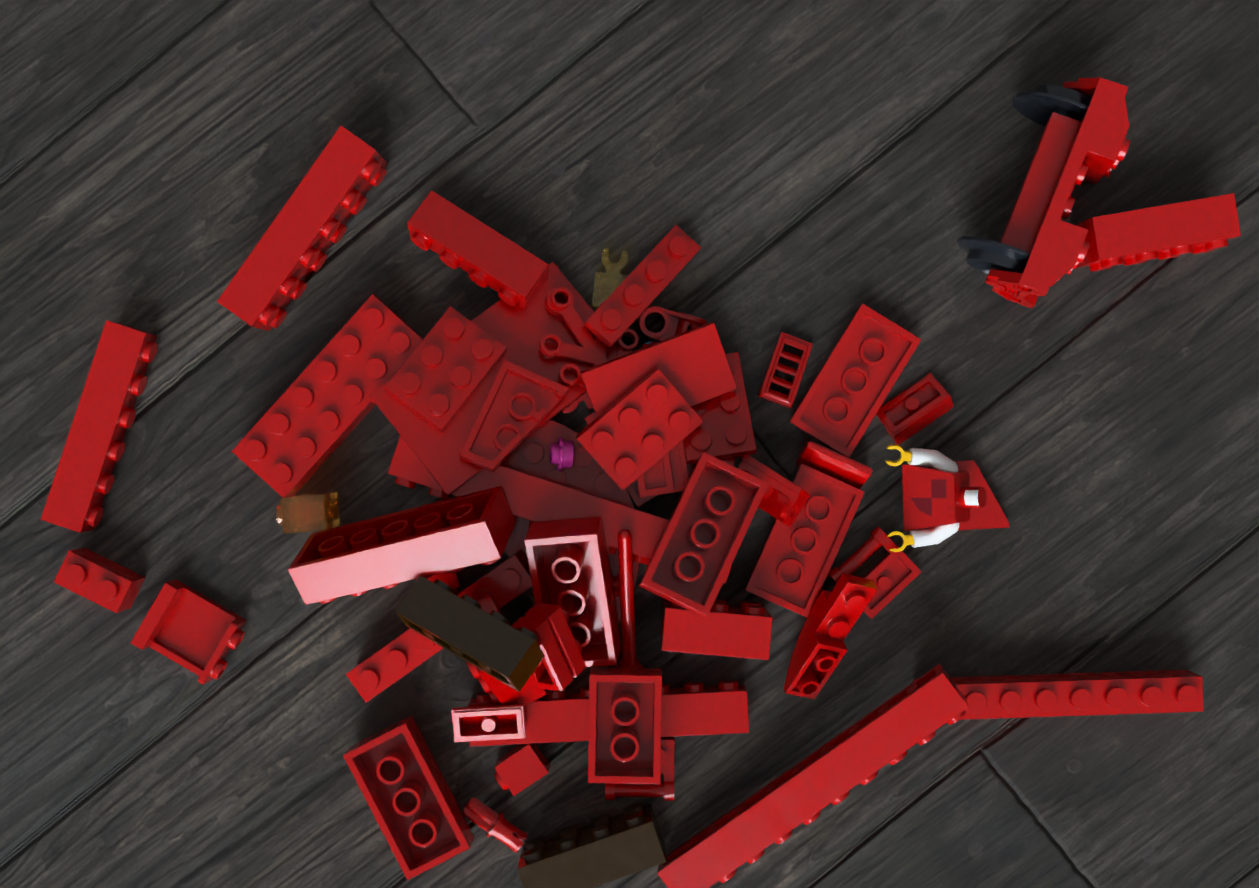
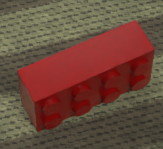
(1160, 232)
(703, 534)
(573, 571)
(409, 797)

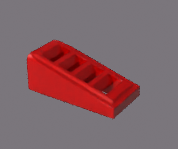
(774, 396)

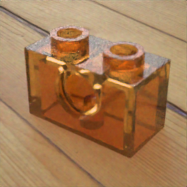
(308, 512)

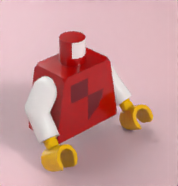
(933, 496)

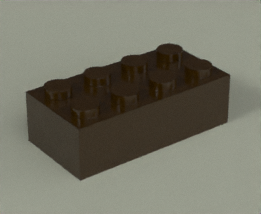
(595, 852)

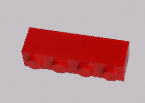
(477, 250)

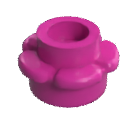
(561, 454)

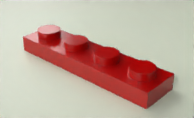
(642, 286)

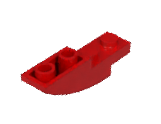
(823, 635)

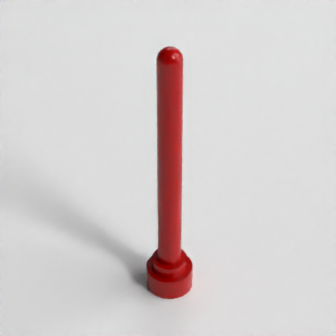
(627, 608)

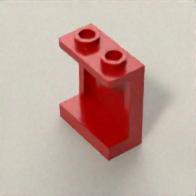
(190, 630)

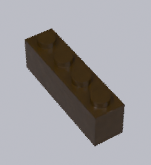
(470, 632)

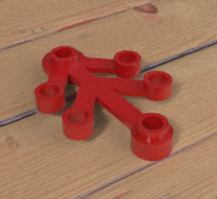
(591, 350)

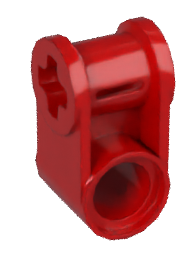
(673, 323)

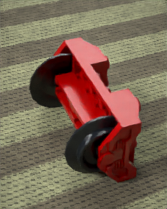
(1079, 143)

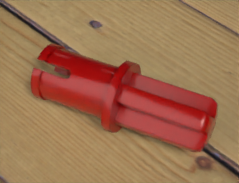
(494, 824)

